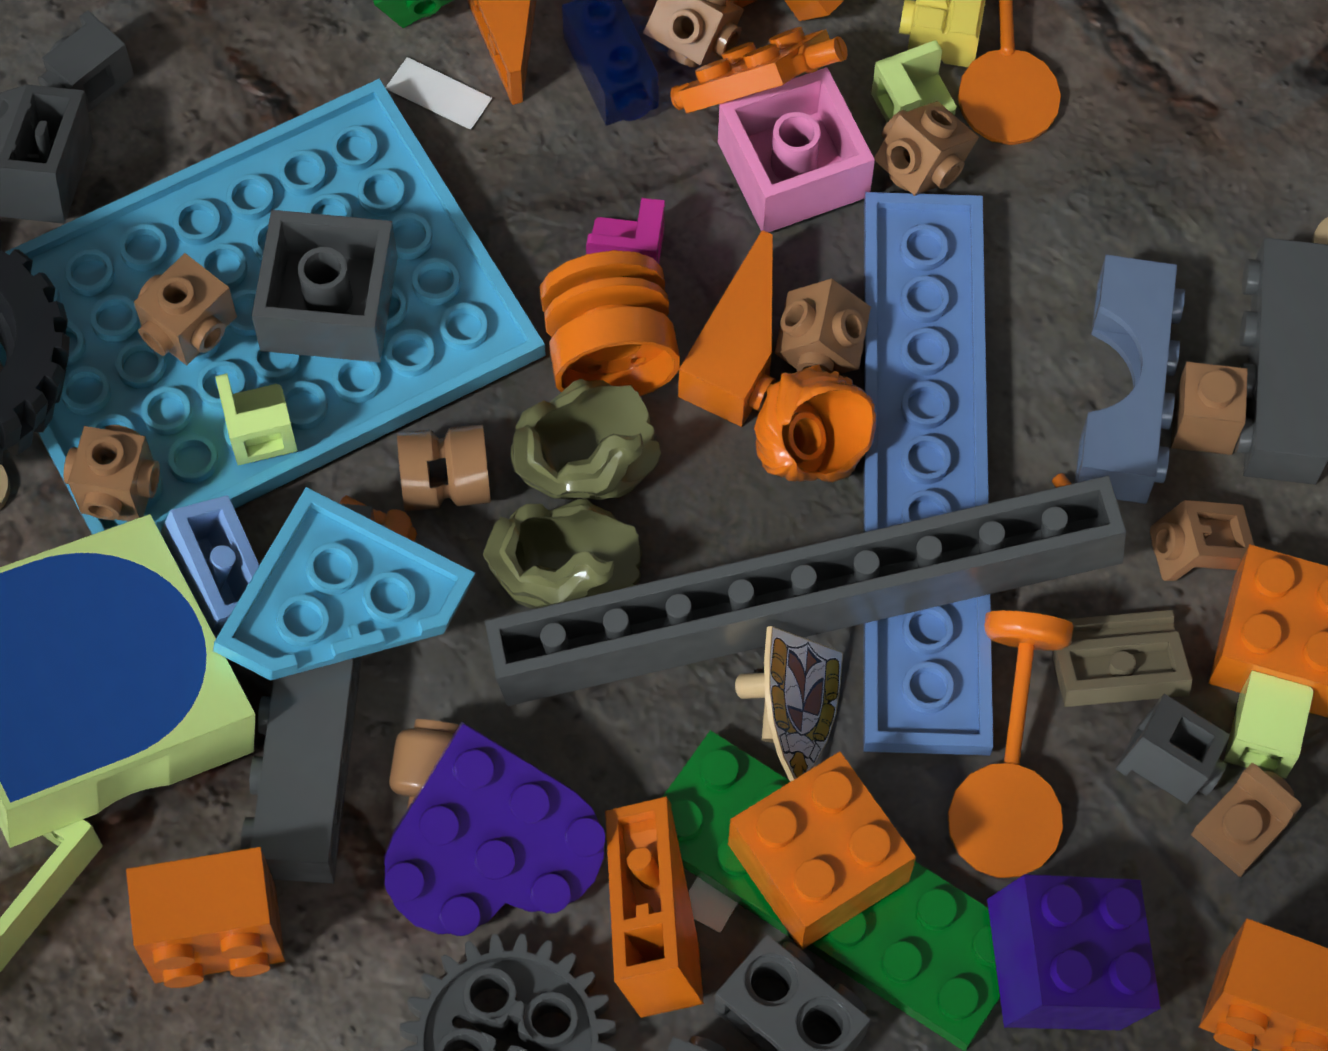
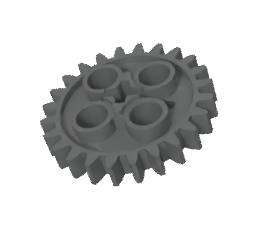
(533, 988)

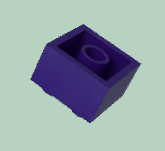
(1072, 953)

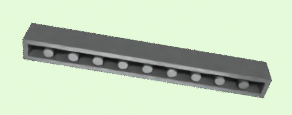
(807, 590)

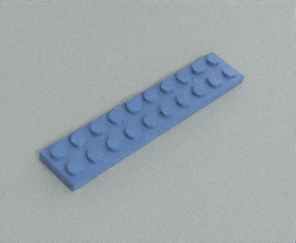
(928, 457)

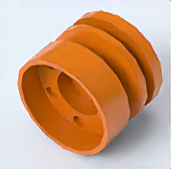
(610, 321)

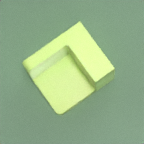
(910, 81)
(256, 421)
(1269, 723)

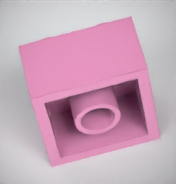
(795, 150)

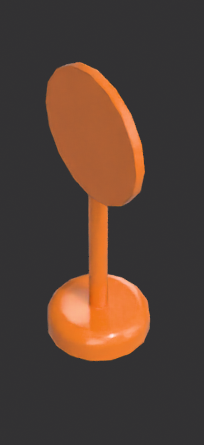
(1009, 91)
(1004, 813)

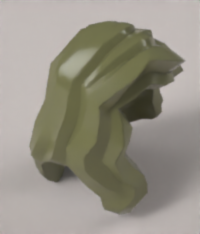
(586, 442)
(562, 553)

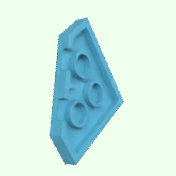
(338, 592)

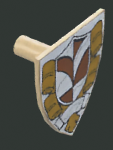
(800, 697)

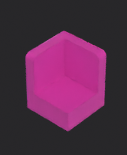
(635, 236)

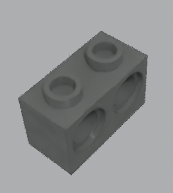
(781, 1022)

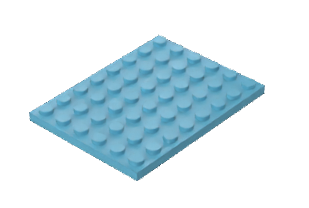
(356, 156)

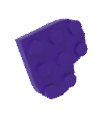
(489, 836)

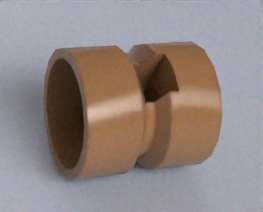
(465, 463)

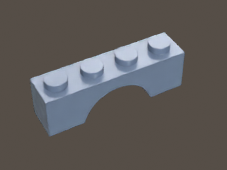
(1134, 316)

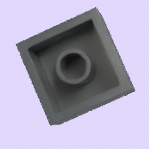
(325, 286)

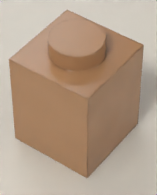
(1209, 408)

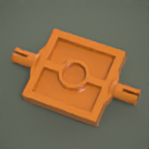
(754, 70)

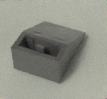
(42, 151)

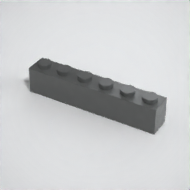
(304, 768)

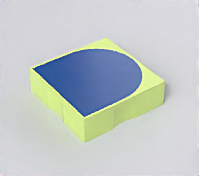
(107, 681)

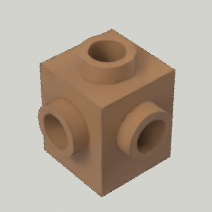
(695, 29)
(924, 148)
(184, 310)
(823, 327)
(112, 473)

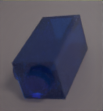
(611, 59)

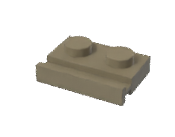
(1122, 660)

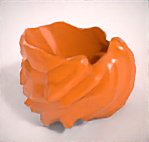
(814, 426)

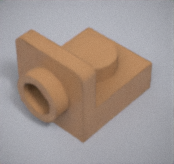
(1200, 537)
(1248, 819)

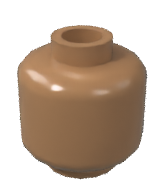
(417, 754)

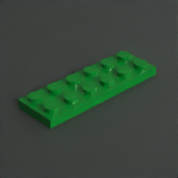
(916, 948)

